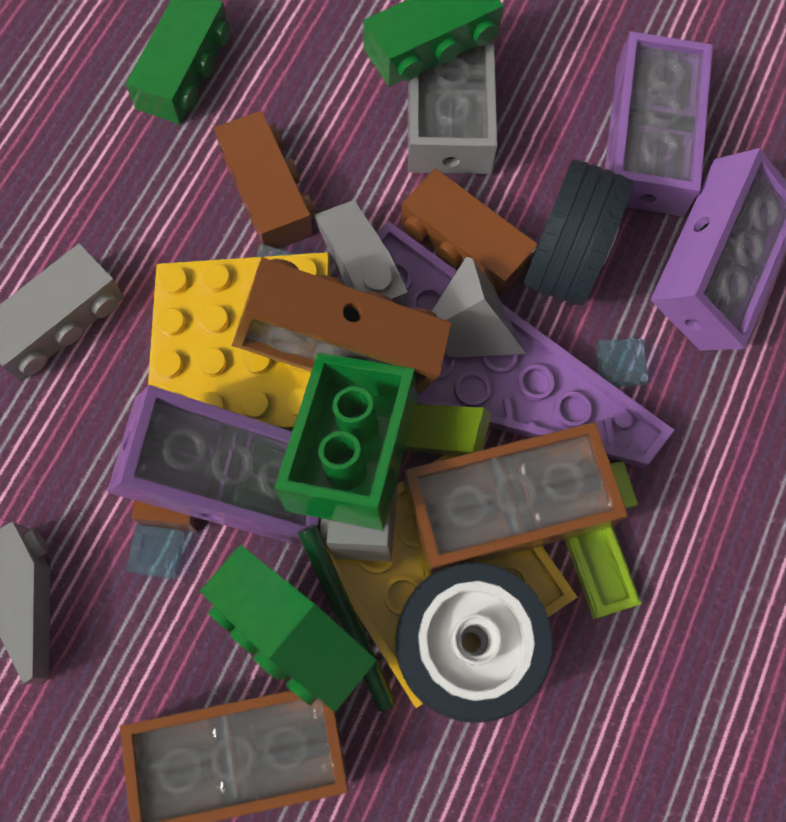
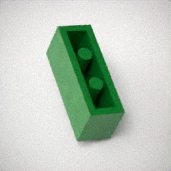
(427, 33)
(178, 58)

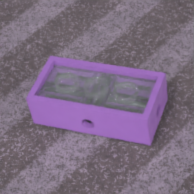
(660, 120)
(726, 253)
(205, 464)

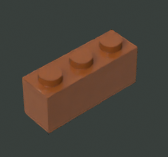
(265, 180)
(465, 227)

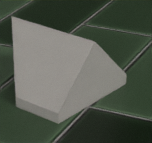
(476, 315)

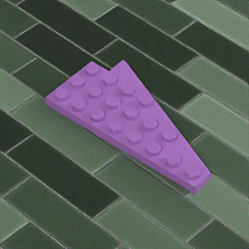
(527, 391)

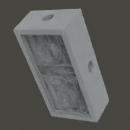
(454, 115)

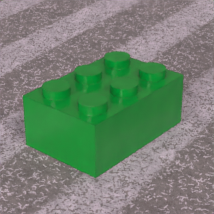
(348, 441)
(285, 631)

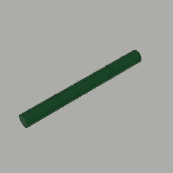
(344, 611)

